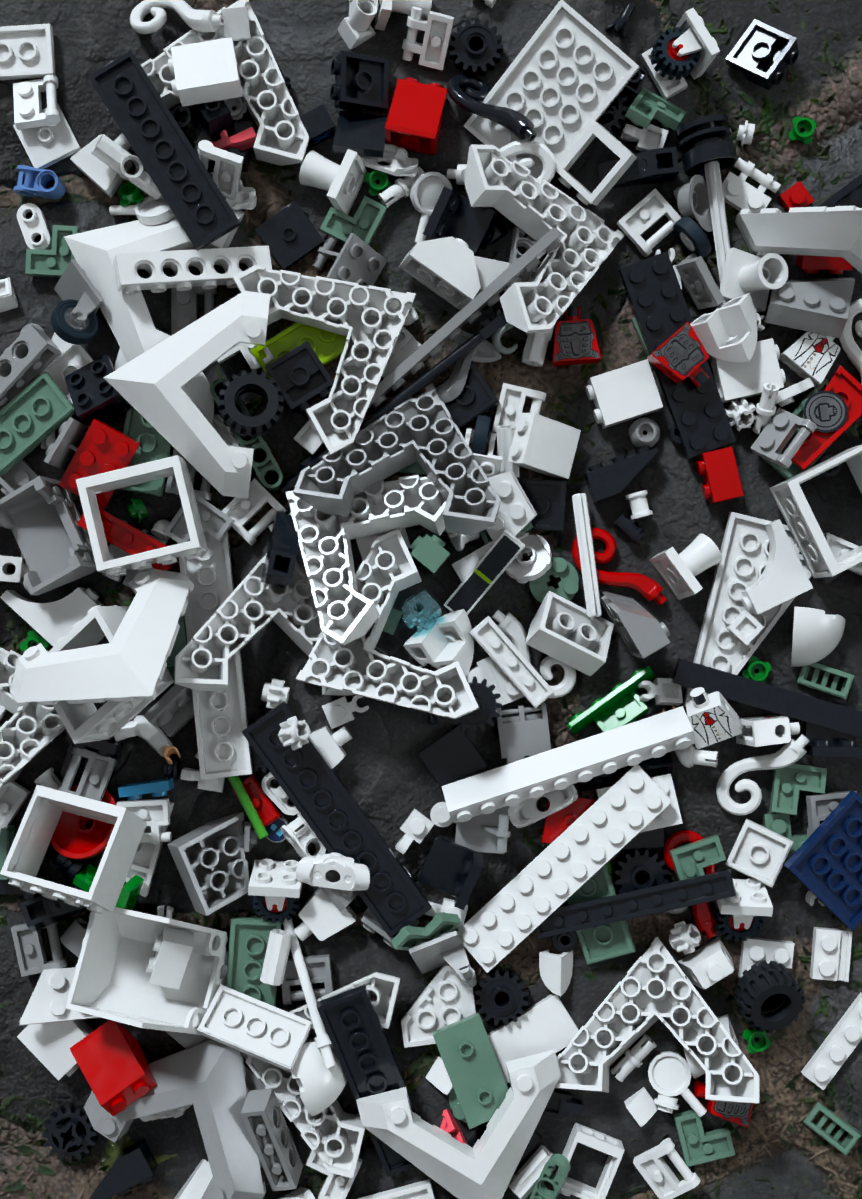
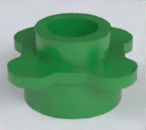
(808, 126)
(374, 188)
(130, 194)
(137, 509)
(33, 637)
(763, 667)
(756, 1046)

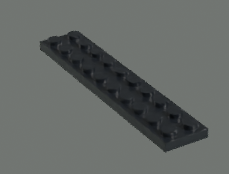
(338, 820)

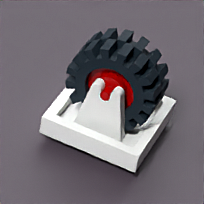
(685, 48)
(275, 889)
(744, 913)

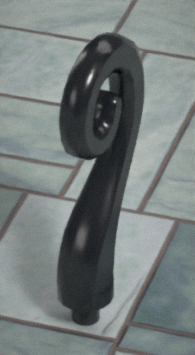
(472, 102)

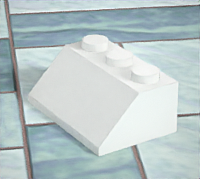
(569, 634)

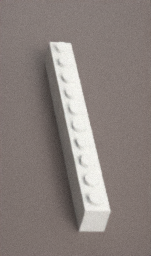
(568, 765)

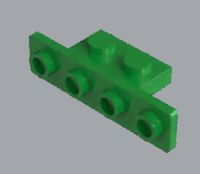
(617, 708)

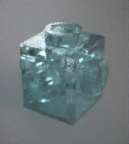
(420, 611)

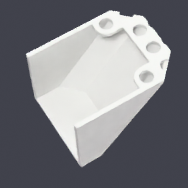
(114, 980)

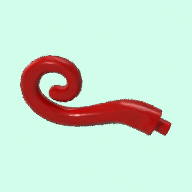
(641, 583)
(701, 912)

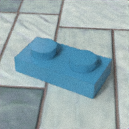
(135, 790)

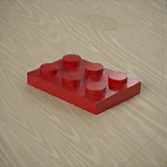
(99, 452)

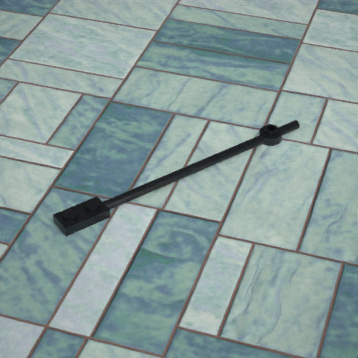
(487, 326)

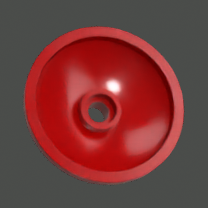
(75, 839)

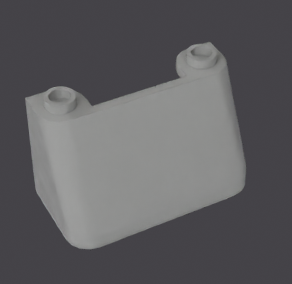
(47, 534)

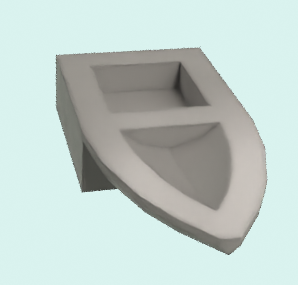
(484, 353)

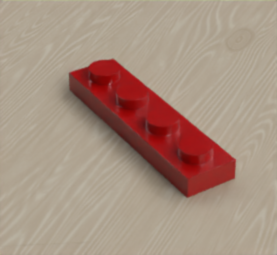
(127, 537)

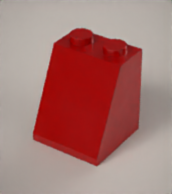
(416, 116)
(114, 1066)

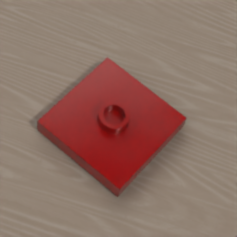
(559, 821)

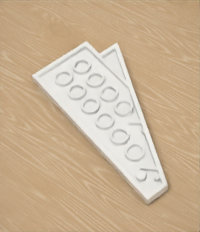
(743, 561)

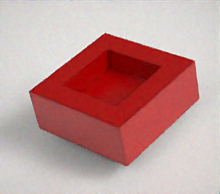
(796, 197)

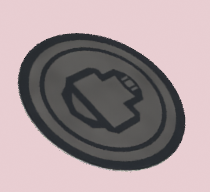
(826, 411)

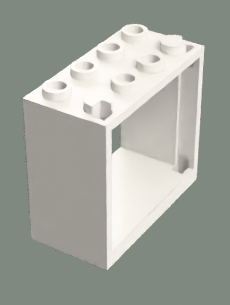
(134, 475)
(803, 522)
(83, 720)
(36, 833)

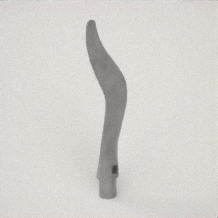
(455, 384)

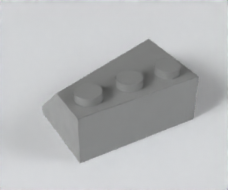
(812, 305)
(635, 624)
(213, 863)

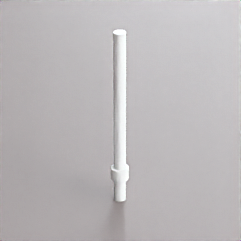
(322, 1039)

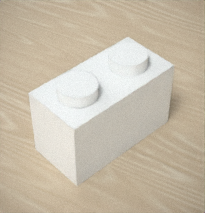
(171, 957)

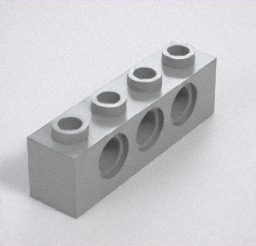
(24, 362)
(272, 1139)

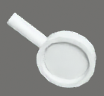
(424, 196)
(148, 211)
(671, 1076)

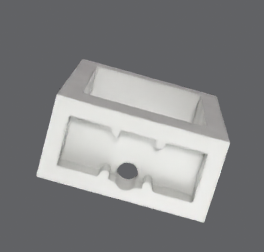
(626, 160)
(602, 1143)

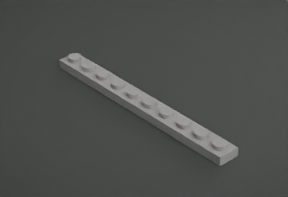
(469, 313)

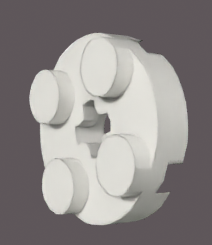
(538, 564)

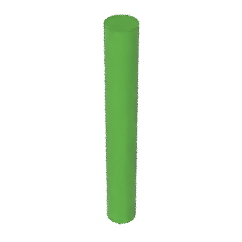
(248, 807)

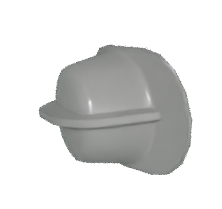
(694, 202)

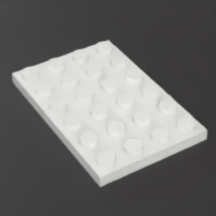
(559, 83)

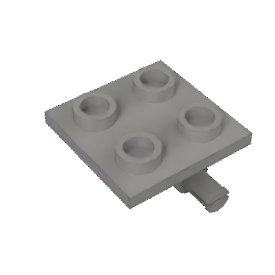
(354, 263)
(70, 437)
(485, 832)
(442, 950)

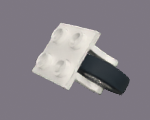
(480, 439)

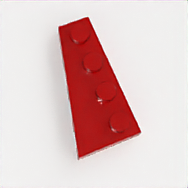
(816, 443)

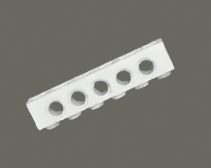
(179, 260)

